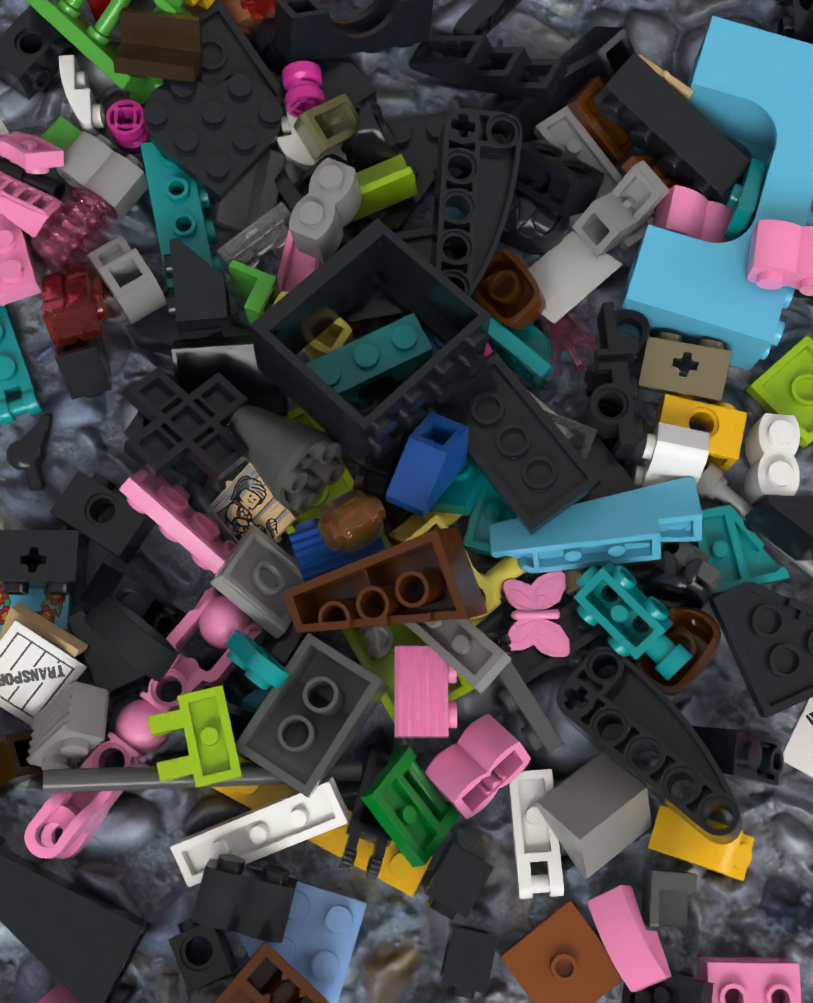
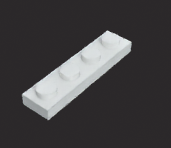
(263, 830)

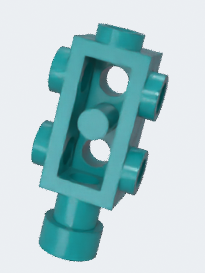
(621, 614)

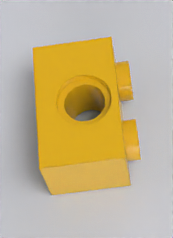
(718, 418)

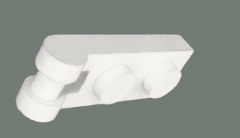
(533, 836)

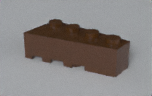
(403, 584)

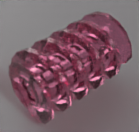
(72, 228)

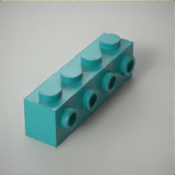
(179, 208)

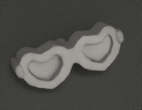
(379, 640)

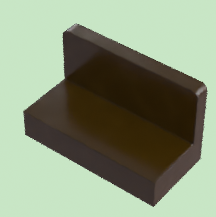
(159, 45)

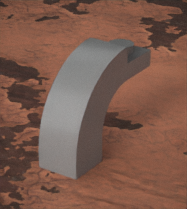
(128, 279)

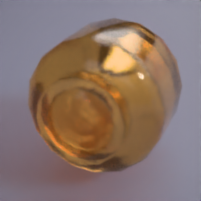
(352, 522)

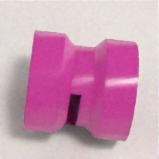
(302, 83)
(127, 125)

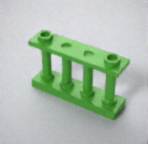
(94, 38)

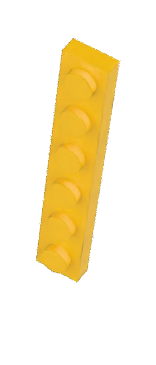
(394, 868)

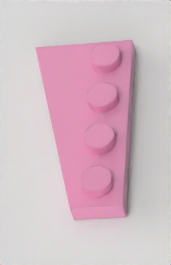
(178, 519)

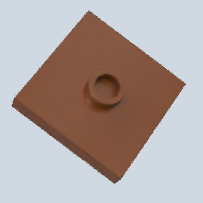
(562, 960)

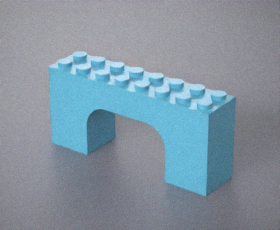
(761, 99)

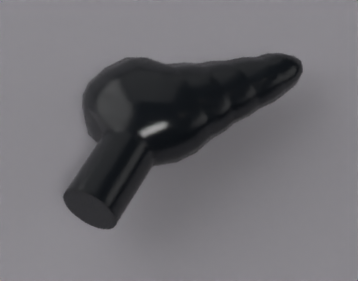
(31, 452)

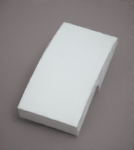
(78, 92)

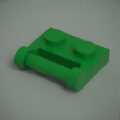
(402, 810)

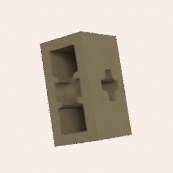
(703, 384)

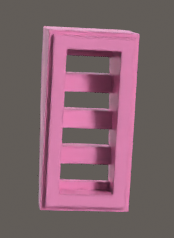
(26, 205)

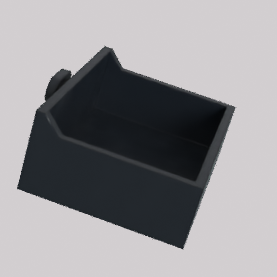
(233, 358)

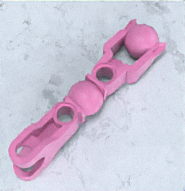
(84, 812)

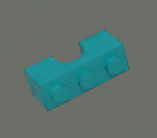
(389, 351)

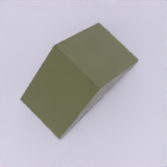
(327, 125)

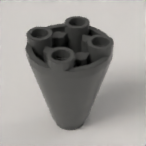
(288, 455)

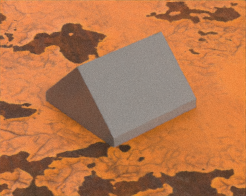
(596, 812)

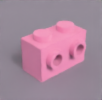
(751, 979)

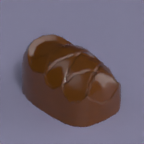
(510, 291)
(698, 635)

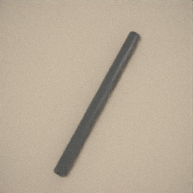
(148, 778)

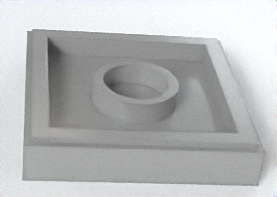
(256, 578)

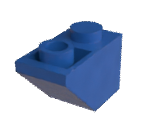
(428, 464)

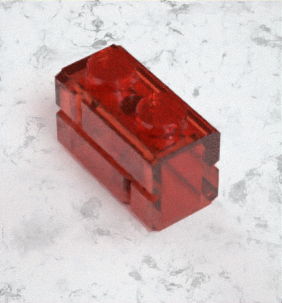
(73, 305)

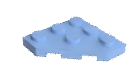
(318, 936)

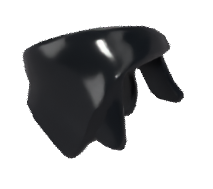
(373, 140)
(676, 589)

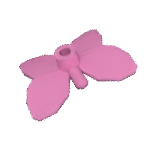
(532, 614)

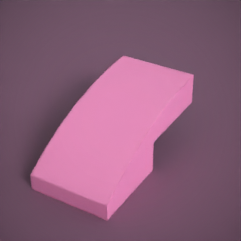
(631, 947)

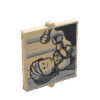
(250, 502)

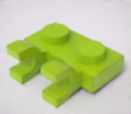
(208, 738)

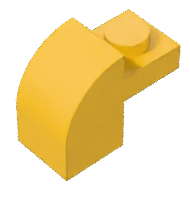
(683, 842)

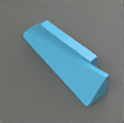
(605, 529)

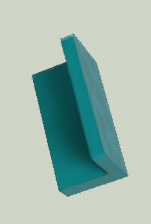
(523, 351)

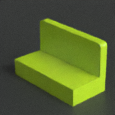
(385, 185)

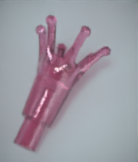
(564, 337)

